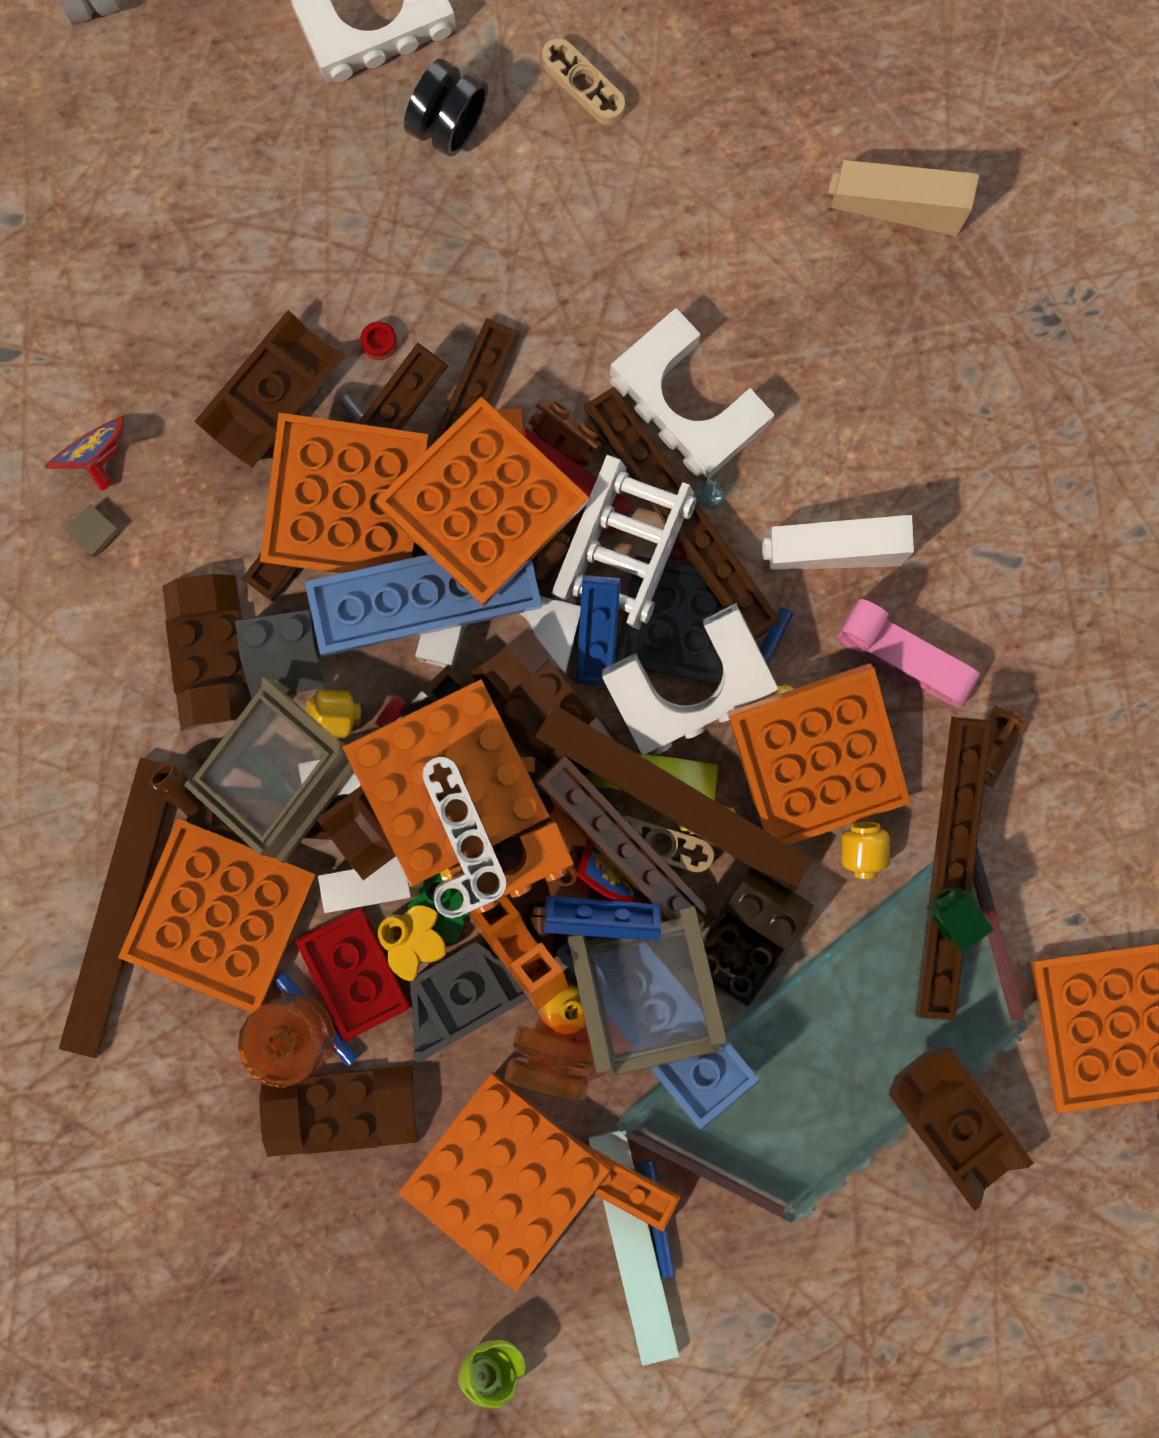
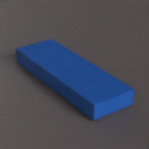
(597, 628)
(602, 918)

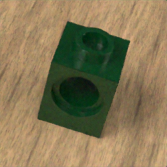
(959, 918)

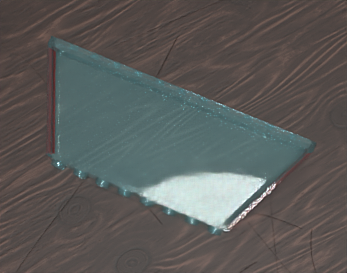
(830, 1055)

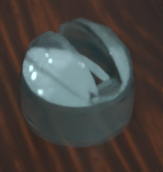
(710, 494)

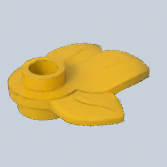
(416, 943)

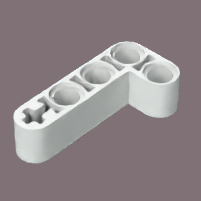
(457, 832)

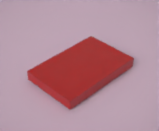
(353, 974)

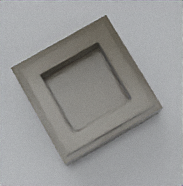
(92, 530)

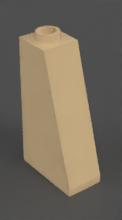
(905, 194)

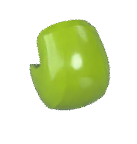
(500, 1368)

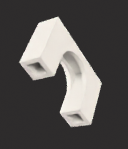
(345, 50)
(704, 443)
(552, 624)
(659, 722)
(348, 890)

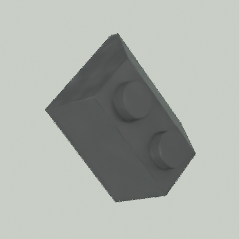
(281, 650)

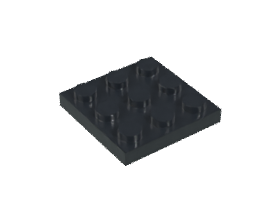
(675, 635)

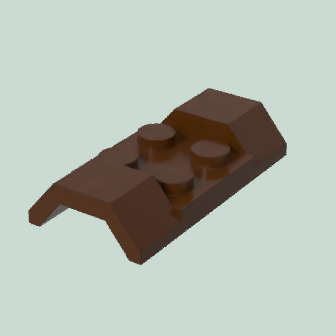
(274, 379)
(205, 649)
(524, 688)
(357, 833)
(339, 1112)
(957, 1123)

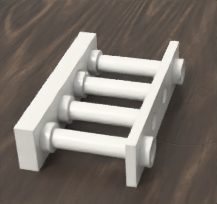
(600, 515)

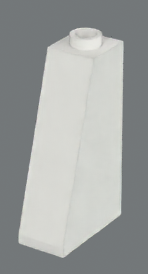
(840, 544)

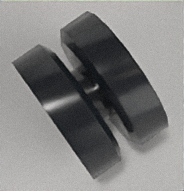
(445, 107)

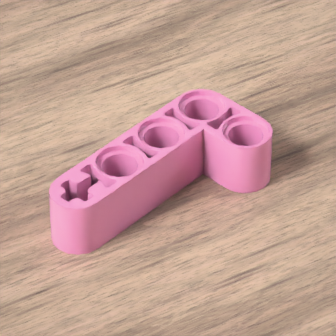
(906, 655)

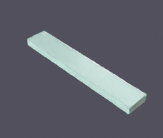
(638, 1266)

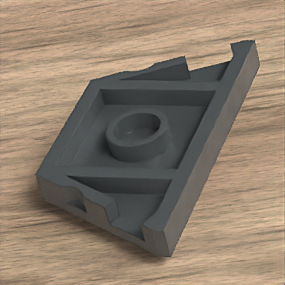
(460, 998)

